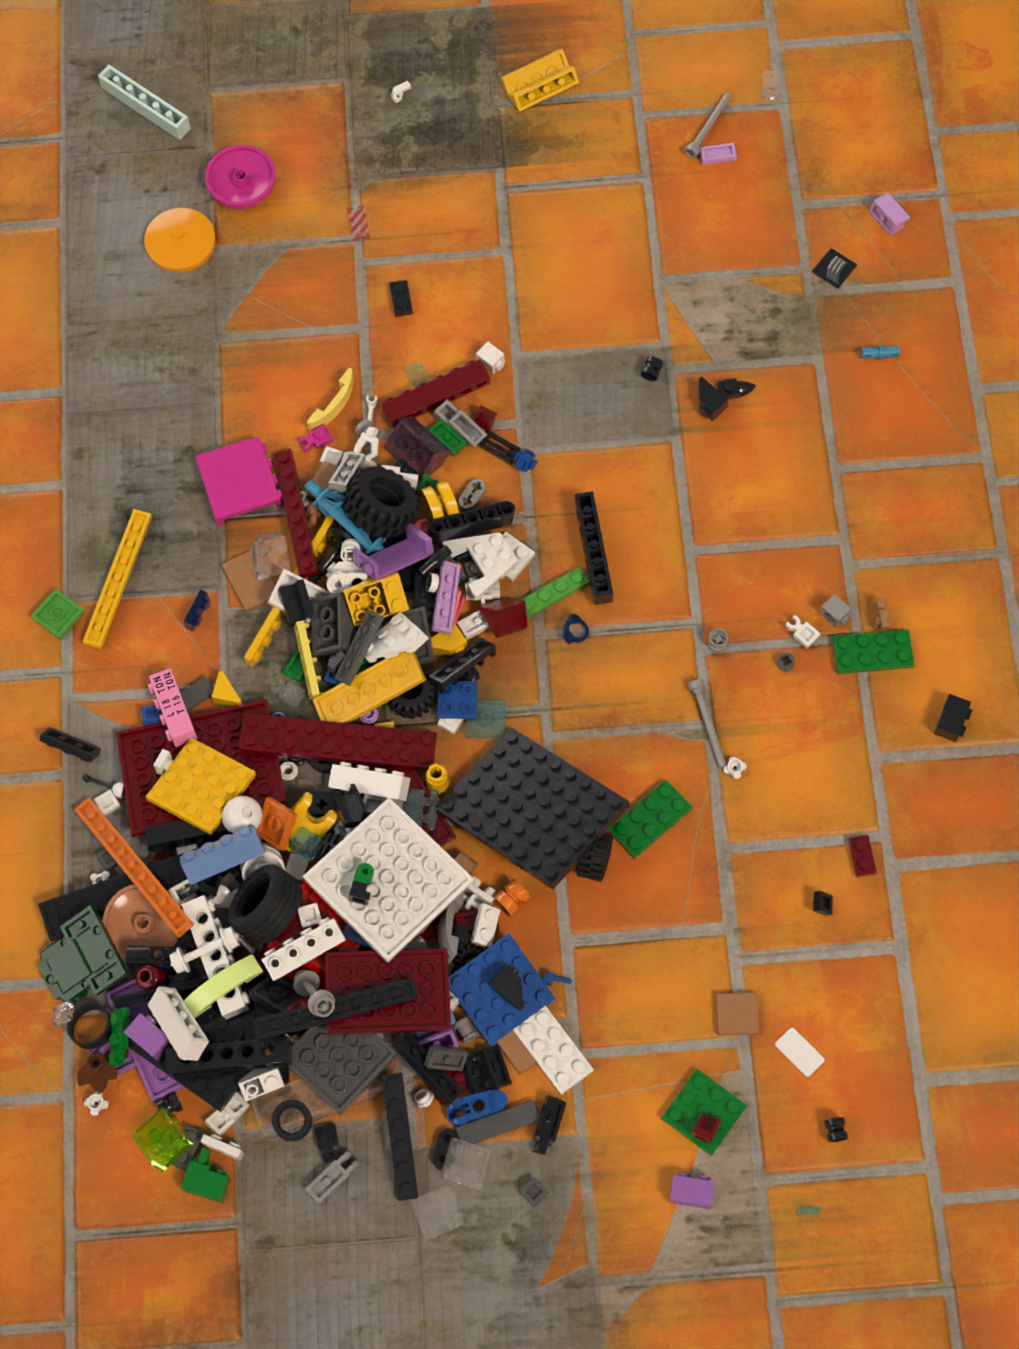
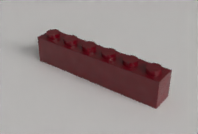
(432, 394)

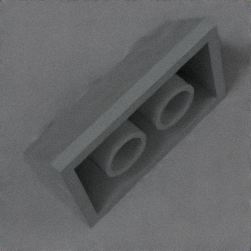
(331, 625)

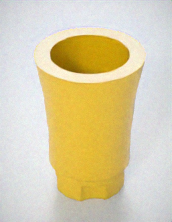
(438, 780)

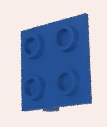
(458, 701)

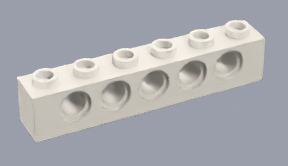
(195, 910)

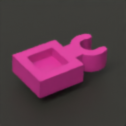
(319, 437)

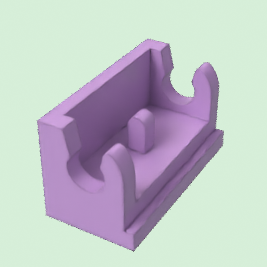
(889, 214)

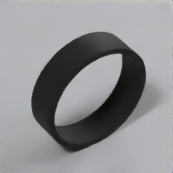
(81, 1011)

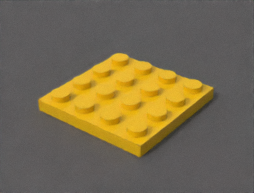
(200, 785)

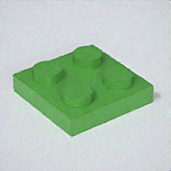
(57, 614)

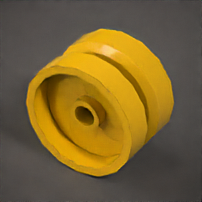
(441, 502)

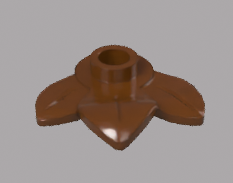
(94, 1075)

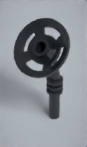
(333, 554)

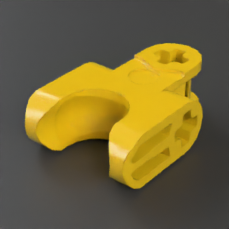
(316, 825)

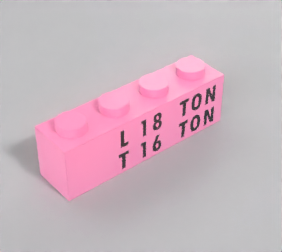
(172, 707)

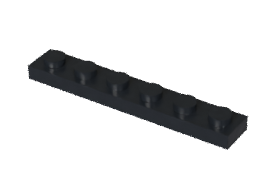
(400, 1136)

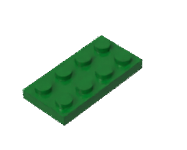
(872, 651)
(650, 819)

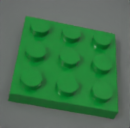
(707, 1097)

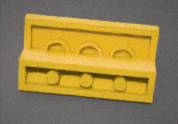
(539, 80)

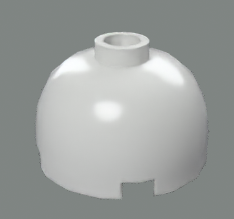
(240, 813)

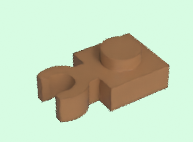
(882, 619)

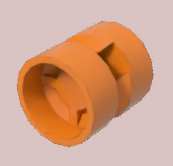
(512, 897)

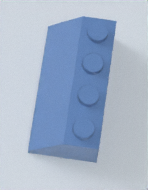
(222, 854)

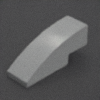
(460, 423)

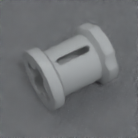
(465, 1030)

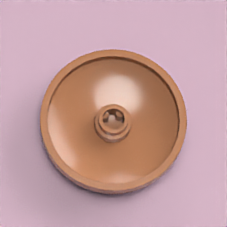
(135, 922)

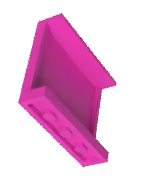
(238, 479)

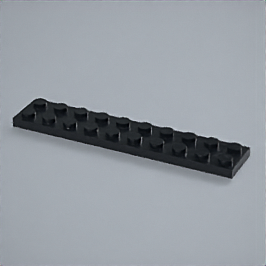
(63, 908)

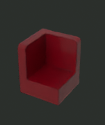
(706, 1128)

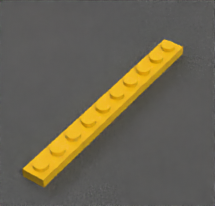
(273, 620)

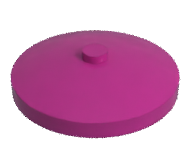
(240, 176)

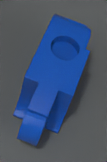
(493, 1102)

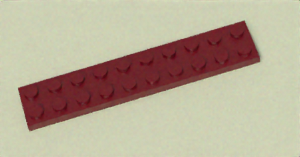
(337, 741)

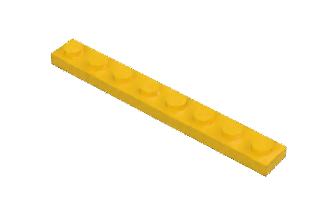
(117, 579)

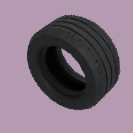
(265, 904)

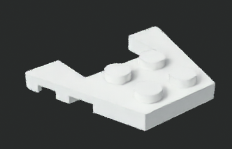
(491, 556)

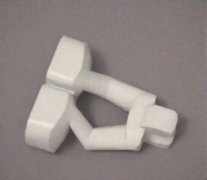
(369, 436)

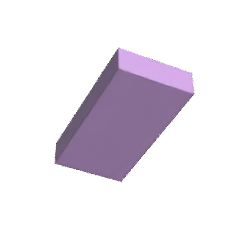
(718, 153)

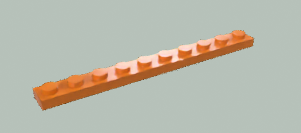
(134, 867)

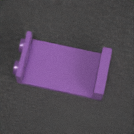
(396, 557)

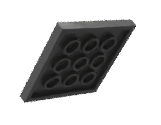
(339, 1065)

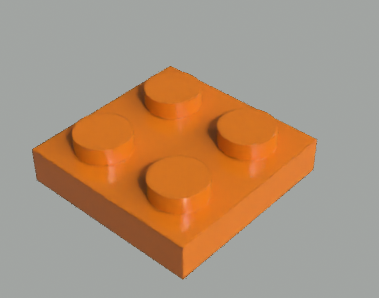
(276, 823)

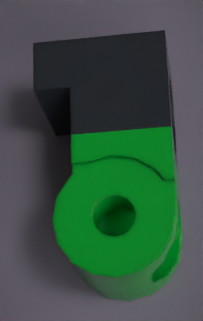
(362, 878)

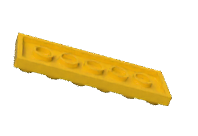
(370, 689)

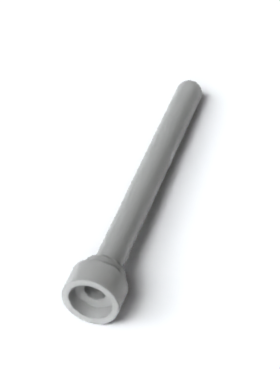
(692, 149)
(697, 688)

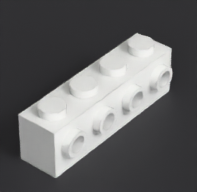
(370, 782)
(303, 949)
(178, 1023)

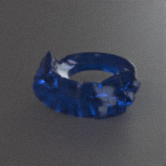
(567, 635)

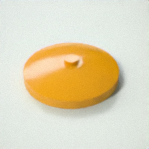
(180, 240)

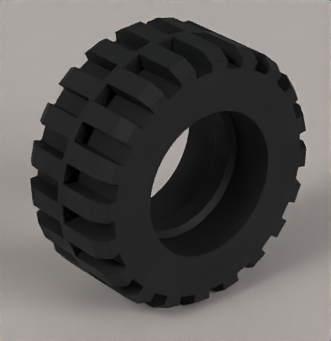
(372, 515)

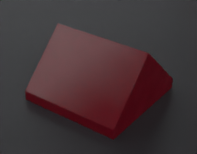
(505, 616)

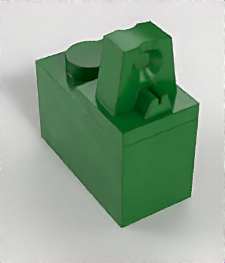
(202, 1181)

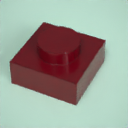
(485, 418)

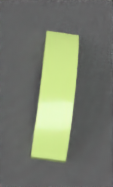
(221, 984)

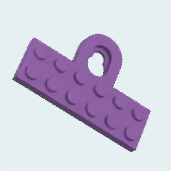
(156, 1081)

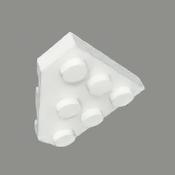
(395, 637)

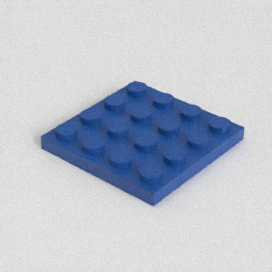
(483, 1005)

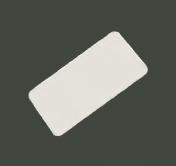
(799, 1052)

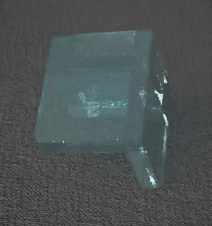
(305, 844)

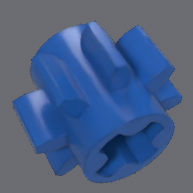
(525, 460)

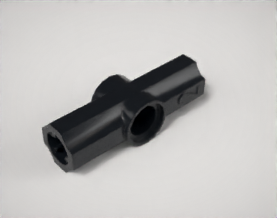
(145, 954)

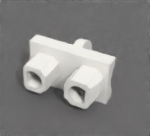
(493, 593)
(475, 896)

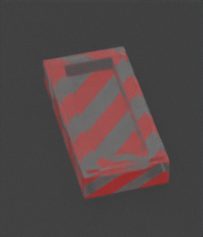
(358, 223)

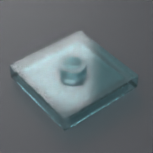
(489, 720)

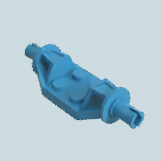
(338, 512)

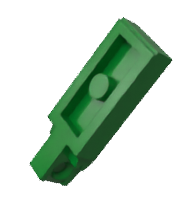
(118, 1039)

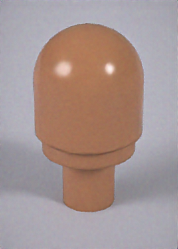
(313, 514)

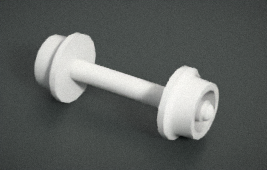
(180, 960)

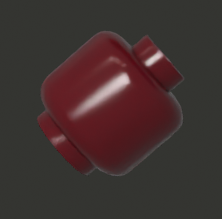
(150, 976)

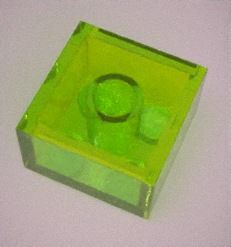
(162, 1139)

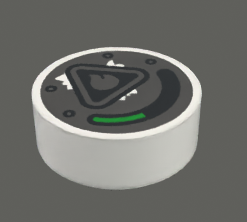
(432, 582)

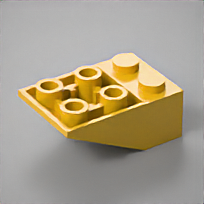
(380, 596)

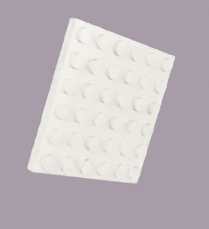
(409, 882)

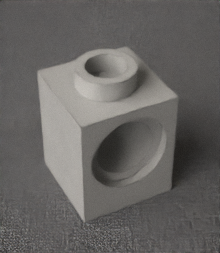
(835, 611)

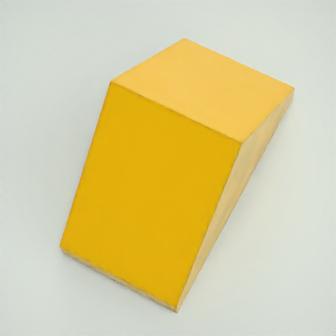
(224, 692)

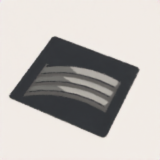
(834, 268)

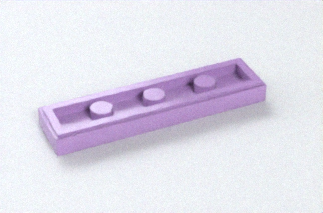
(446, 597)

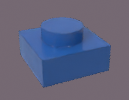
(150, 715)

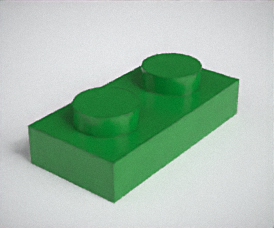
(448, 437)

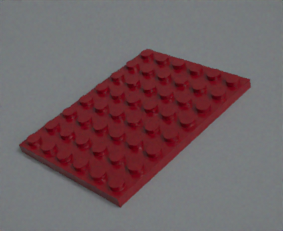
(216, 729)

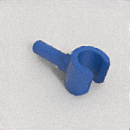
(550, 977)

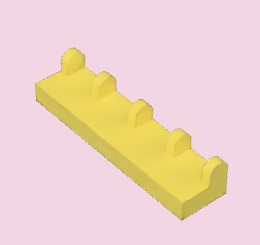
(307, 660)

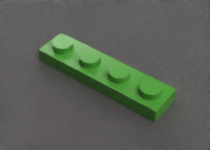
(555, 591)

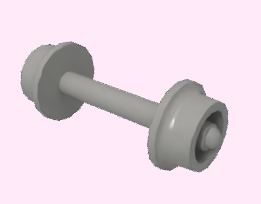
(320, 1002)

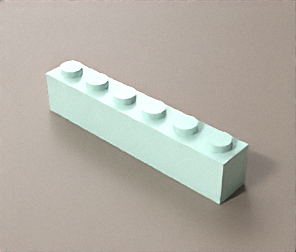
(144, 102)

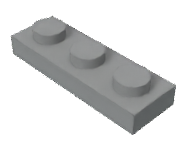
(346, 471)

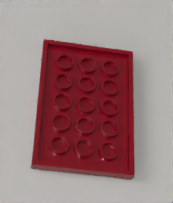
(365, 970)

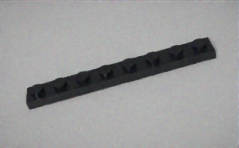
(345, 1007)

